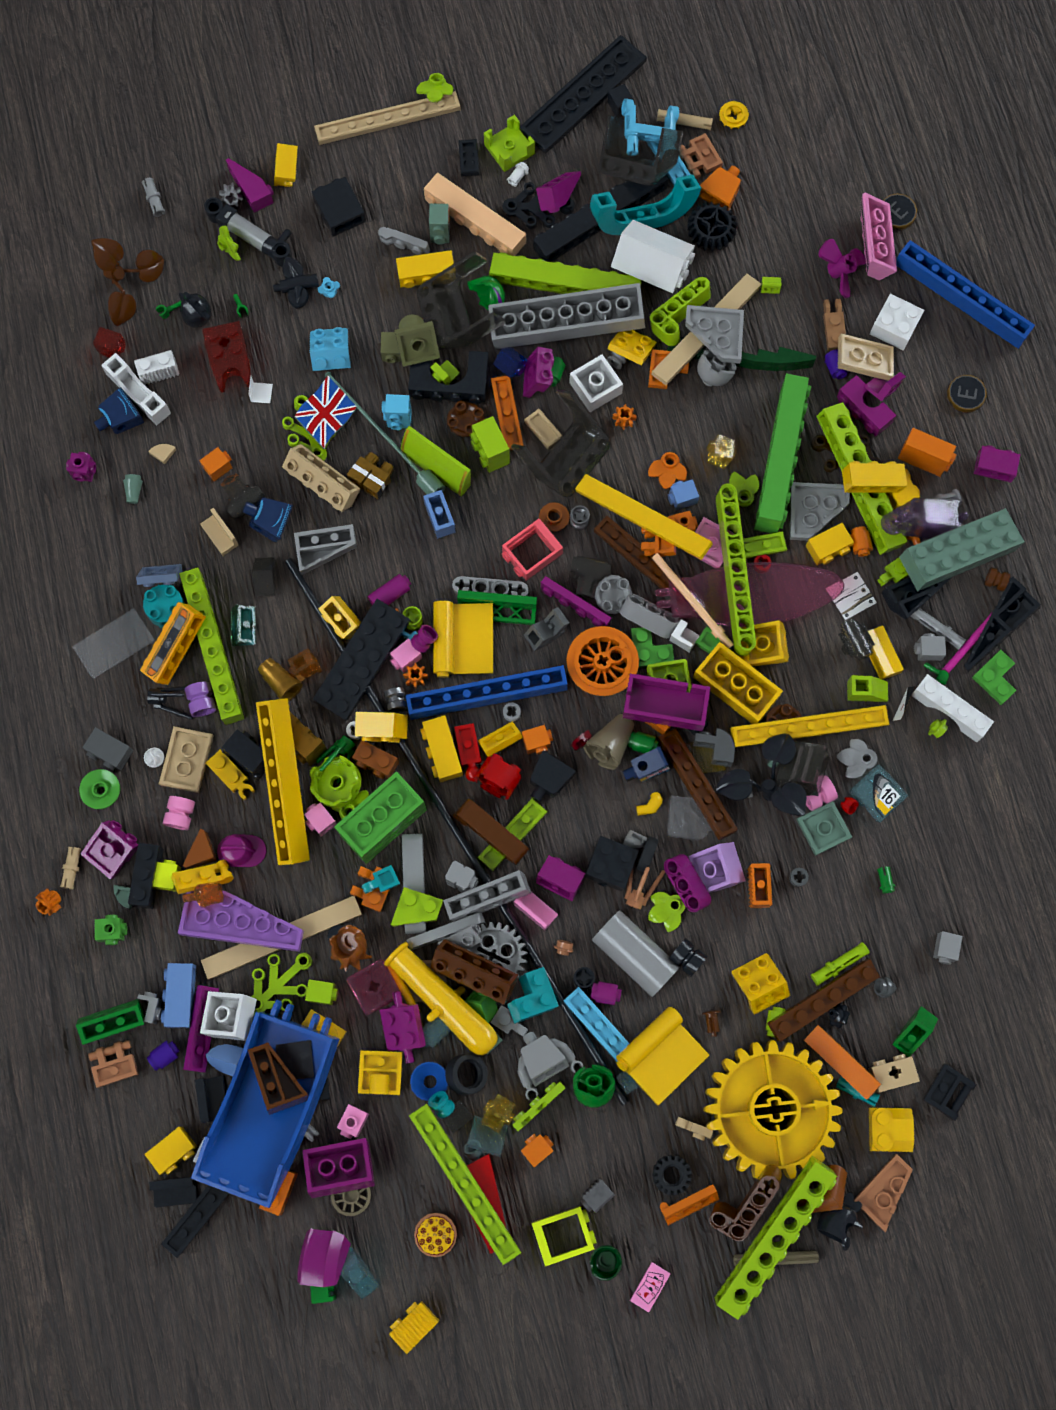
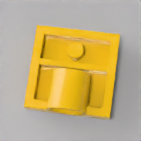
(632, 346)
(380, 1072)

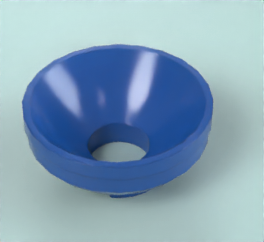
(420, 1073)

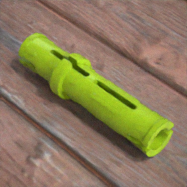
(832, 968)

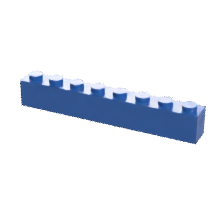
(964, 294)
(486, 692)

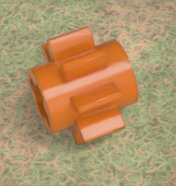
(624, 422)
(415, 670)
(48, 902)

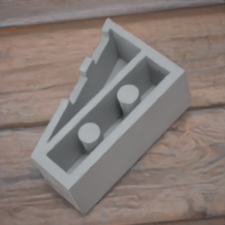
(323, 545)

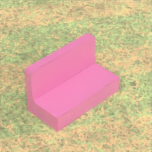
(536, 910)

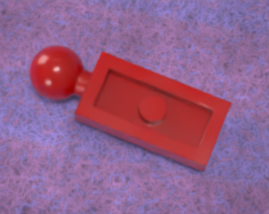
(468, 749)

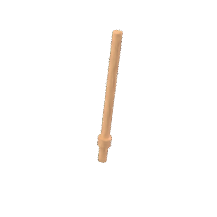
(717, 631)

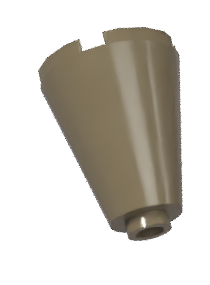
(610, 742)

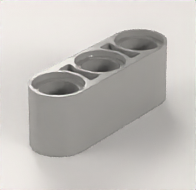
(648, 616)

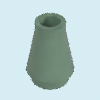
(132, 487)

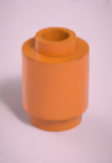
(862, 541)

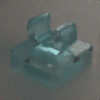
(626, 1082)

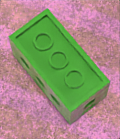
(381, 817)

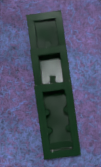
(783, 360)

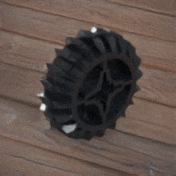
(702, 220)

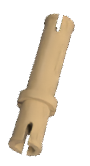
(688, 120)

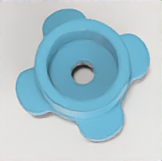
(328, 292)

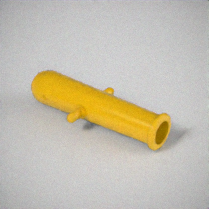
(443, 1001)

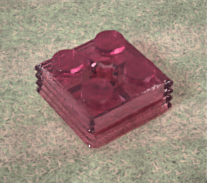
(361, 983)

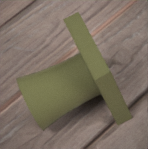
(416, 340)

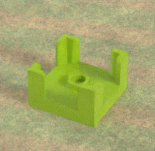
(509, 145)

